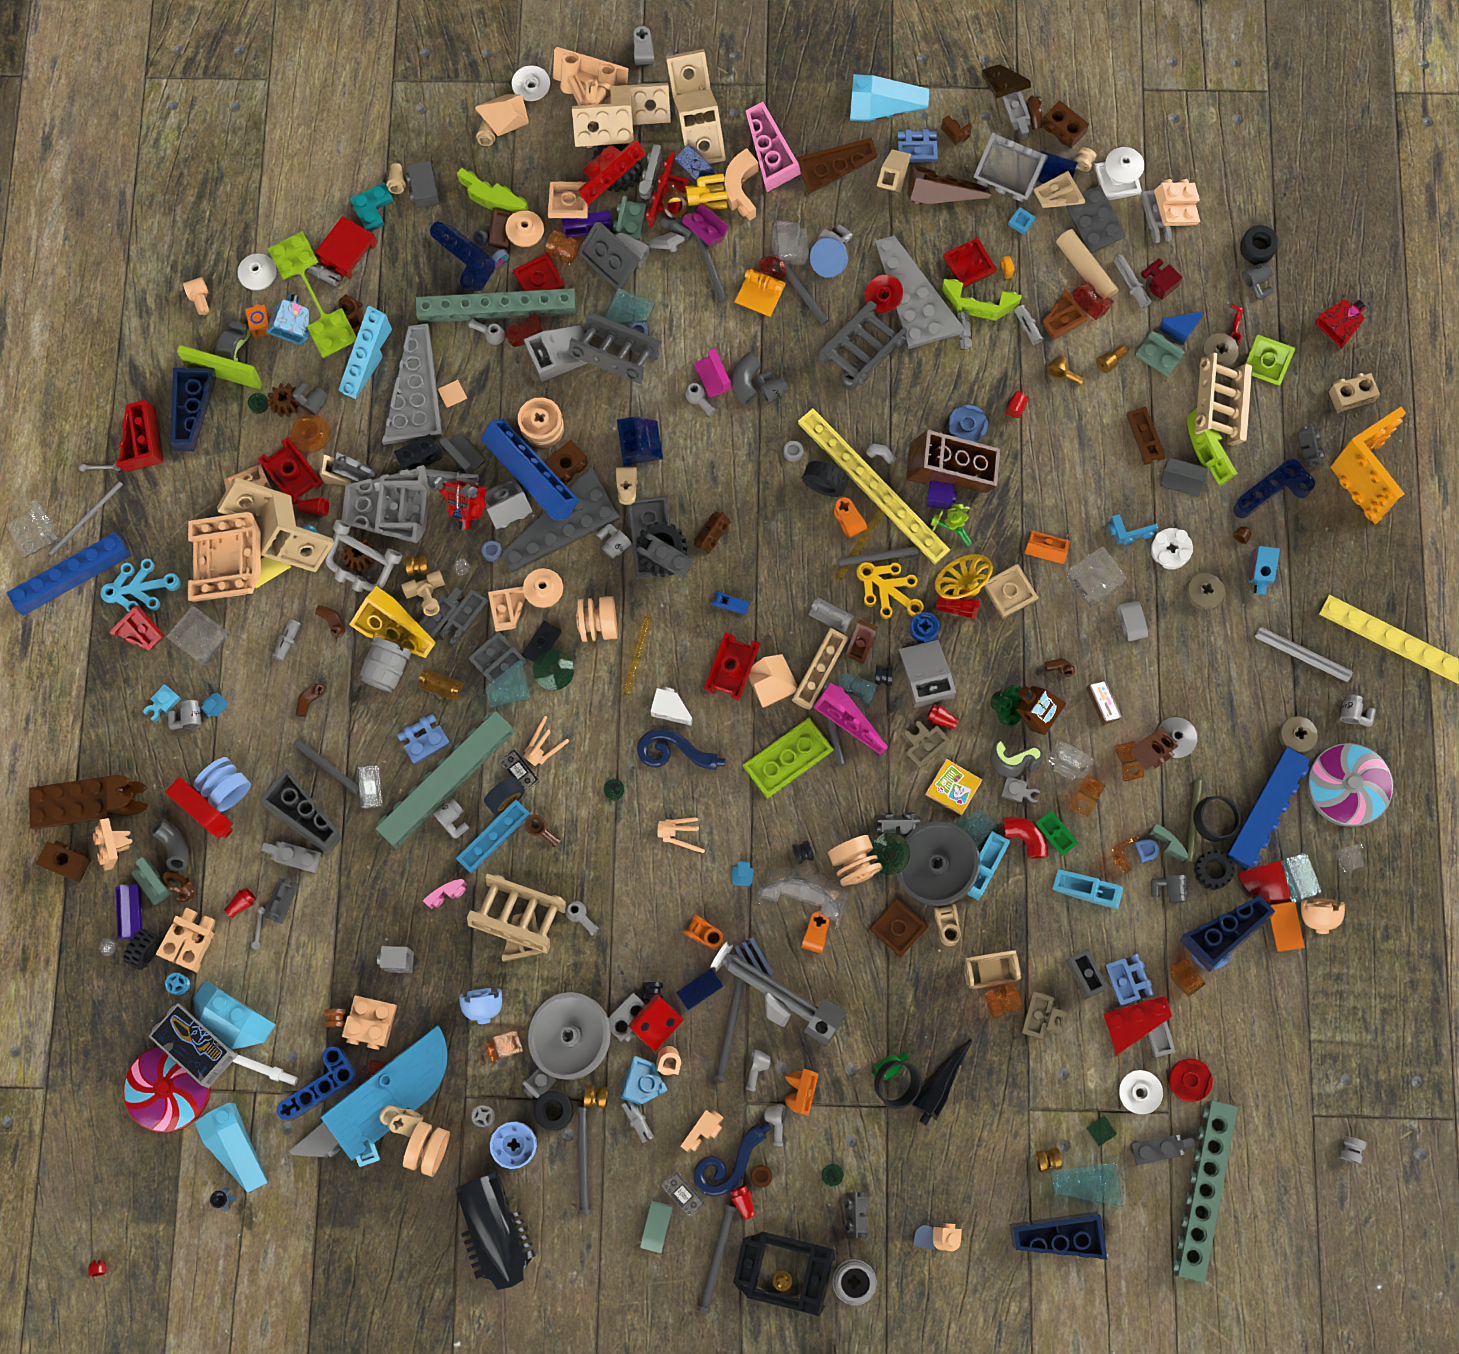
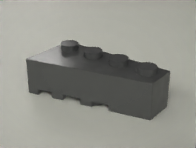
(295, 808)

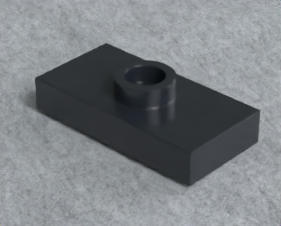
(541, 641)

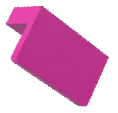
(713, 374)

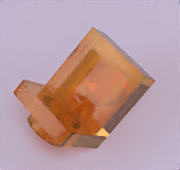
(1186, 977)

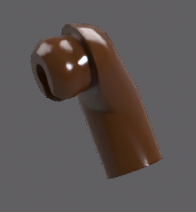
(1061, 665)

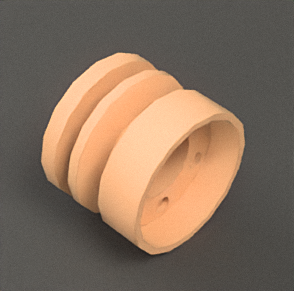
(597, 619)
(854, 859)

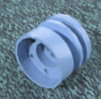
(222, 784)
(503, 1153)

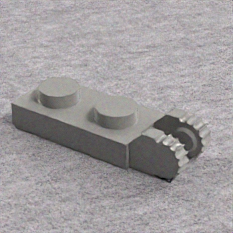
(650, 173)
(1153, 217)

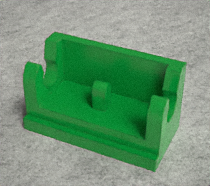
(1057, 833)

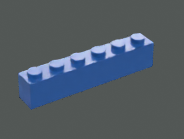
(529, 470)
(68, 574)
(1267, 808)

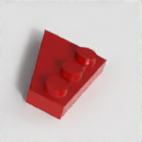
(1136, 1021)

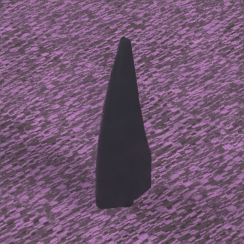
(936, 1091)

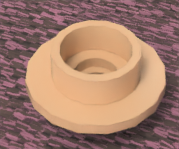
(524, 236)
(543, 597)

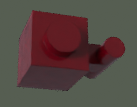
(1163, 280)

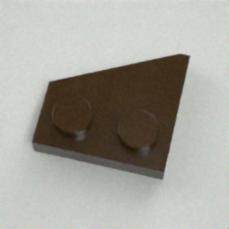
(1004, 81)

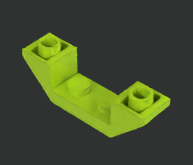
(1008, 302)

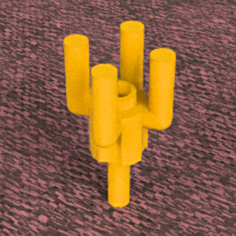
(702, 194)

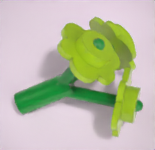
(954, 521)

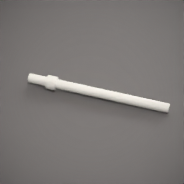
(274, 1073)

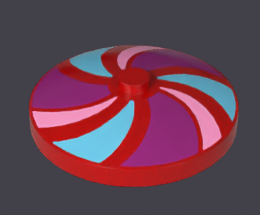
(163, 1093)

